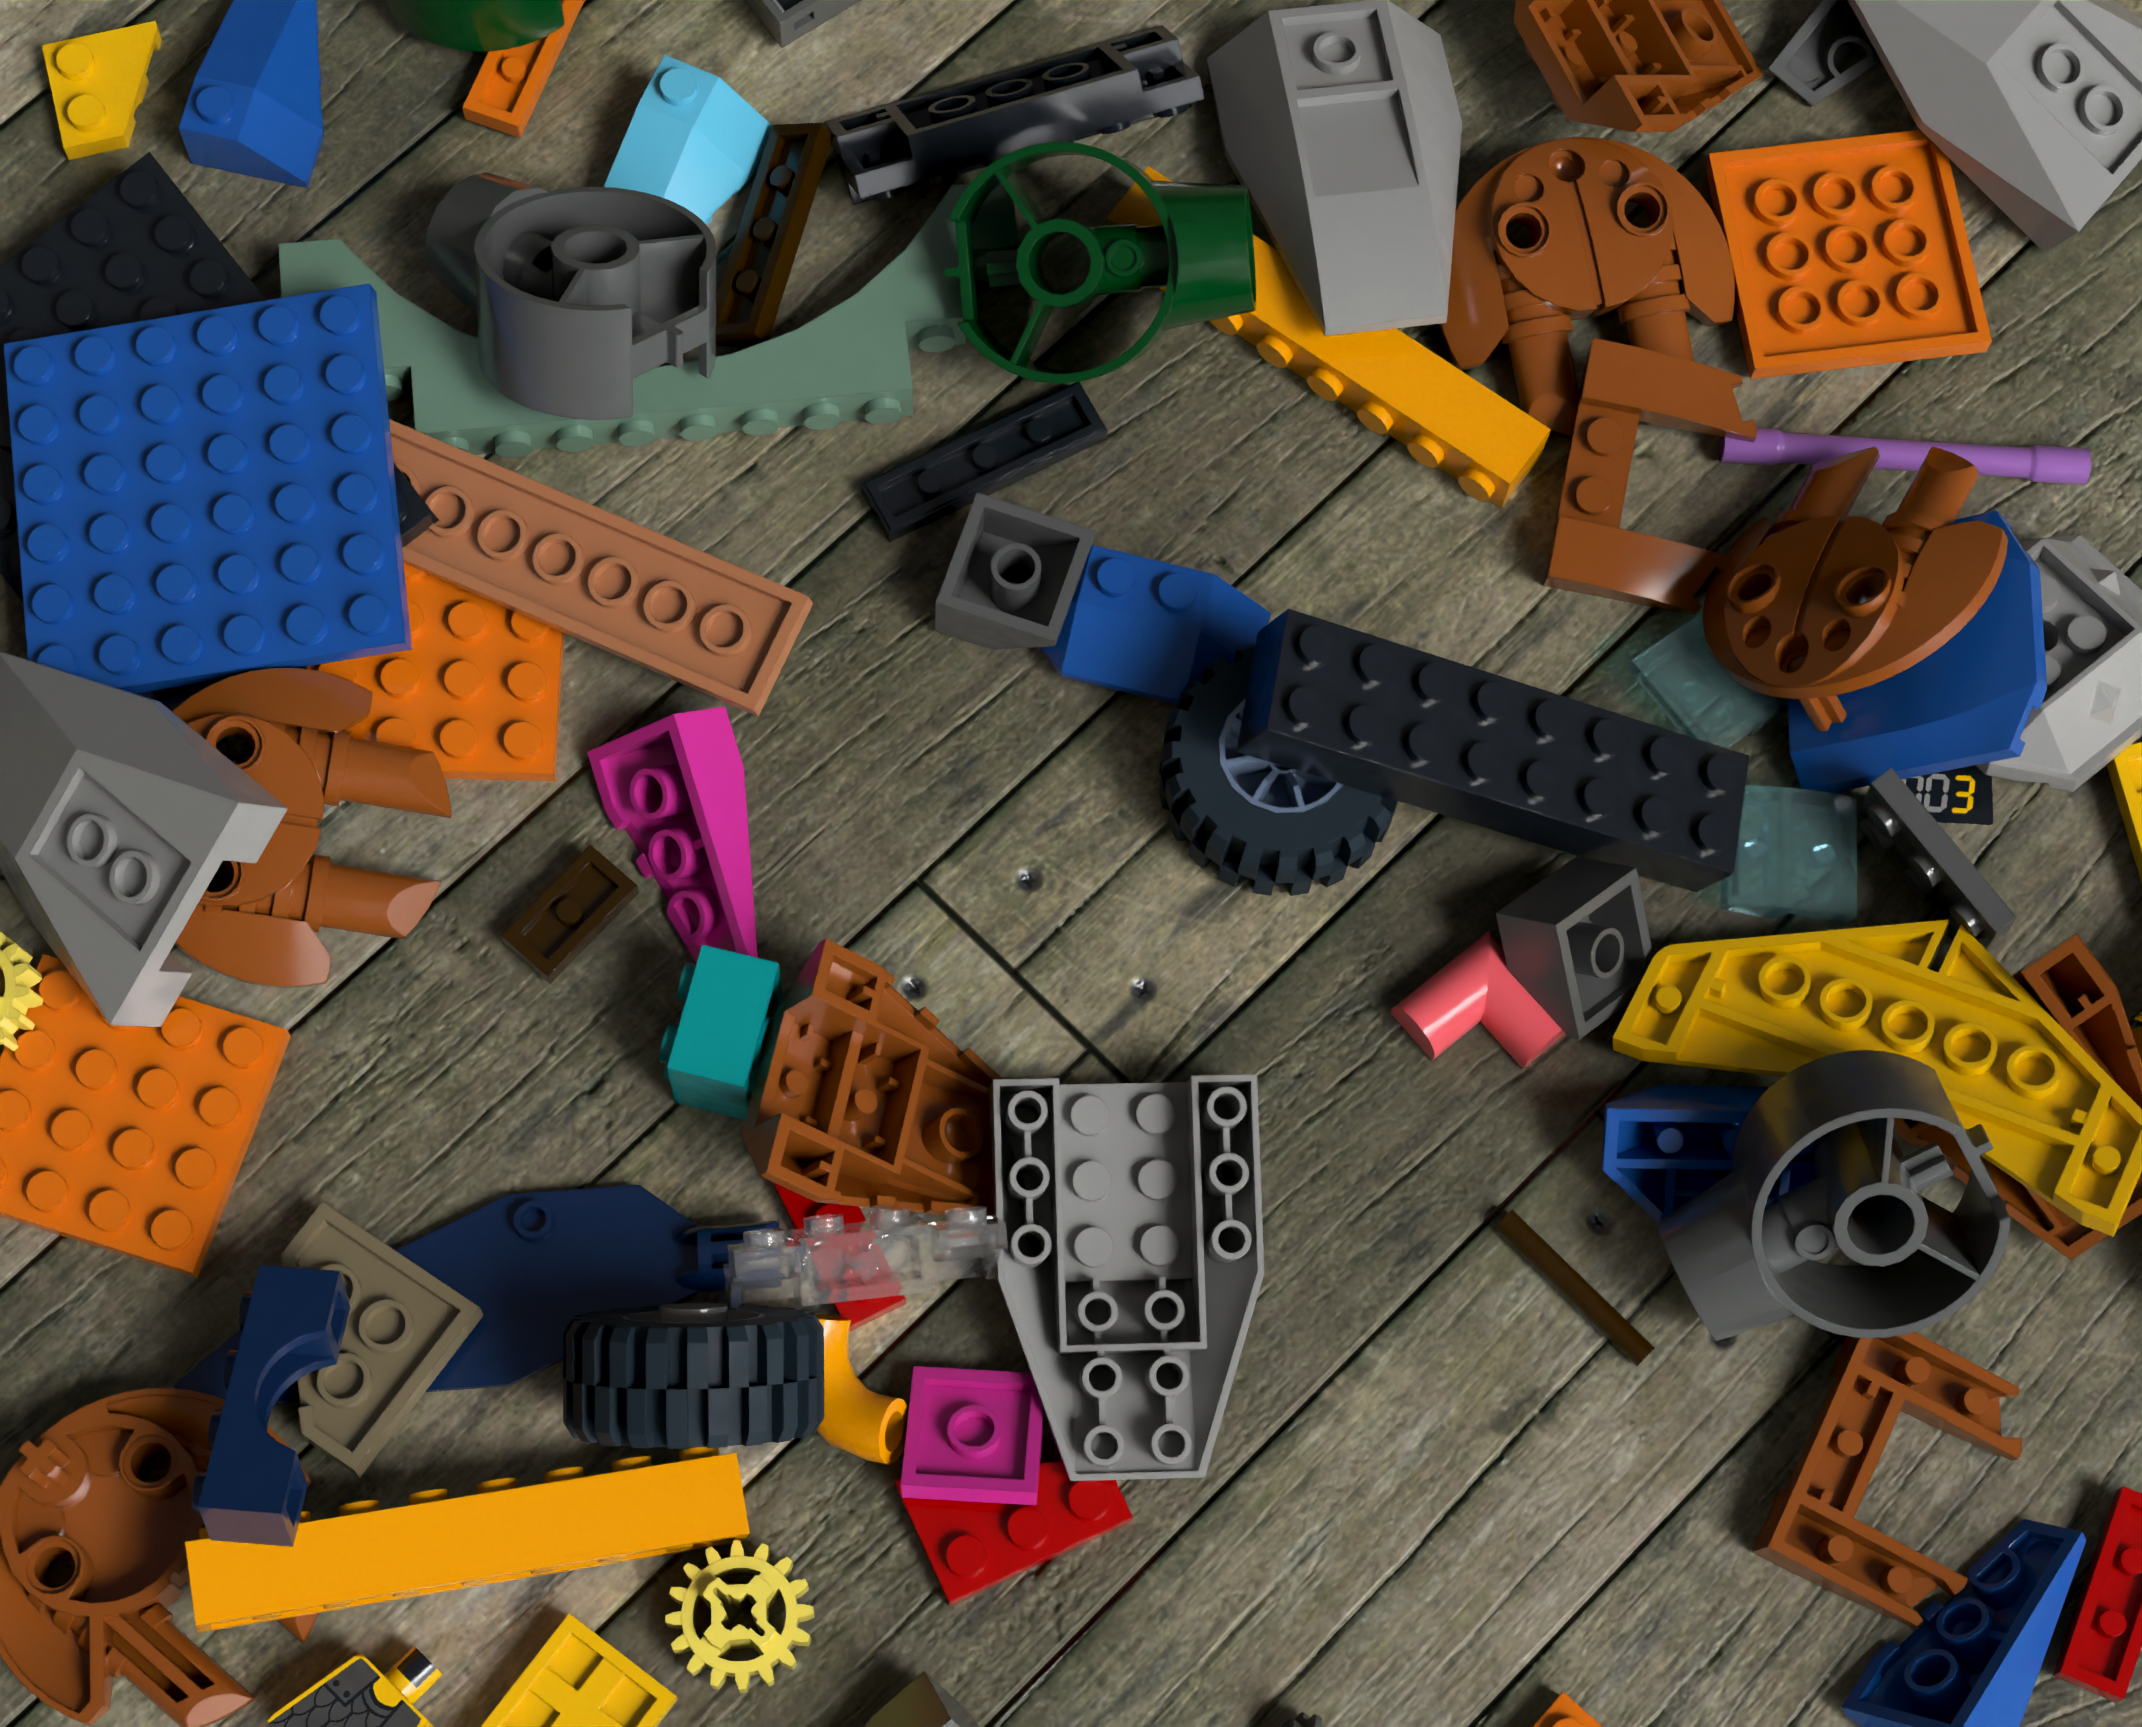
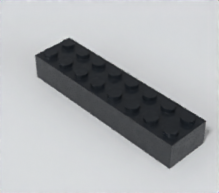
(1492, 751)

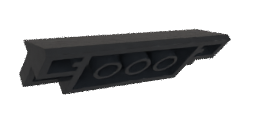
(985, 118)

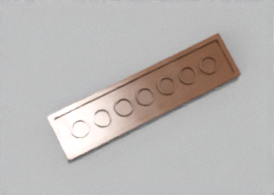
(598, 574)

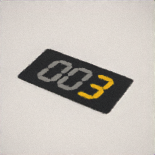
(1955, 795)

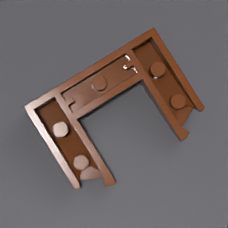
(1587, 545)
(1813, 1520)

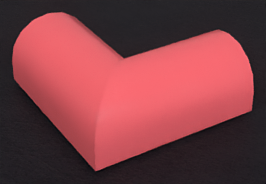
(1472, 991)

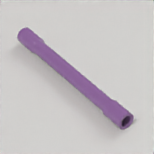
(2033, 463)

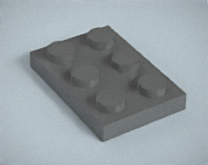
(1933, 861)

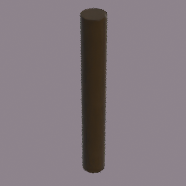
(1574, 1287)

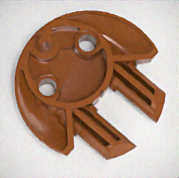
(1580, 264)
(1854, 601)
(305, 759)
(86, 1499)

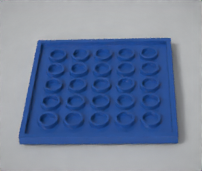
(208, 493)

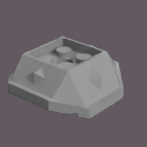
(2090, 667)

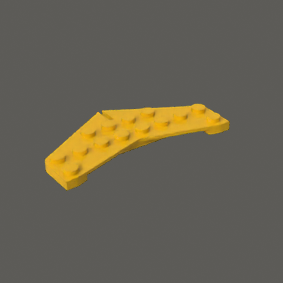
(1995, 1049)

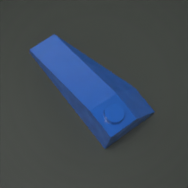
(259, 94)
(1982, 1647)

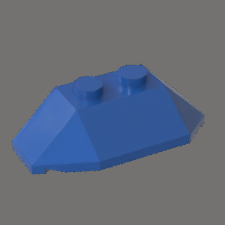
(1150, 625)
(1680, 1142)

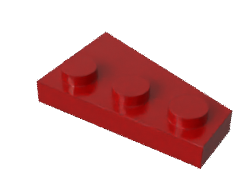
(988, 1543)

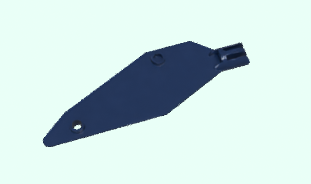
(537, 1265)

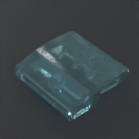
(1697, 691)
(1795, 855)

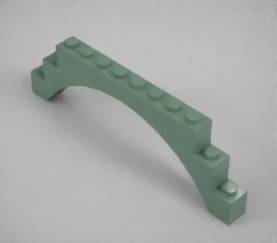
(822, 374)

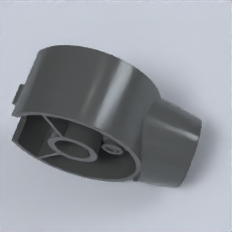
(575, 289)
(1919, 1260)

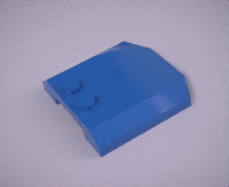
(1950, 708)

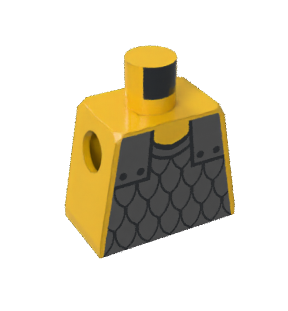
(363, 1696)

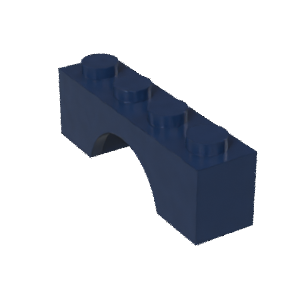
(288, 1330)

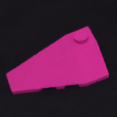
(686, 811)

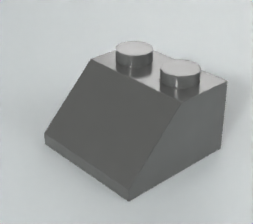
(1011, 576)
(1579, 942)

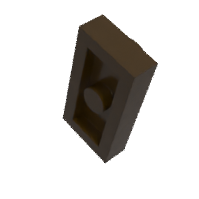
(570, 914)

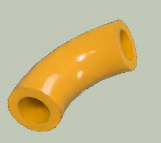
(854, 1416)

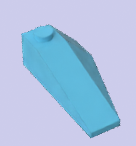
(690, 140)

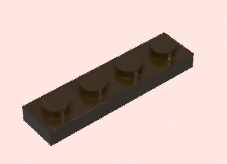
(770, 233)

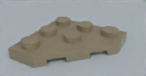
(393, 1344)

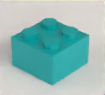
(721, 1030)

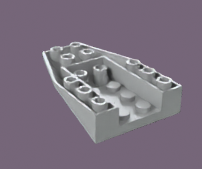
(2021, 97)
(116, 830)
(1130, 1260)

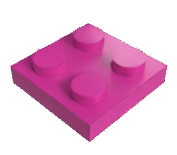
(973, 1436)

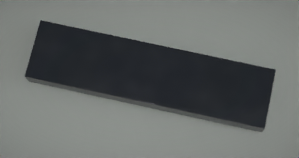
(984, 461)

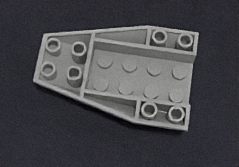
(1347, 156)

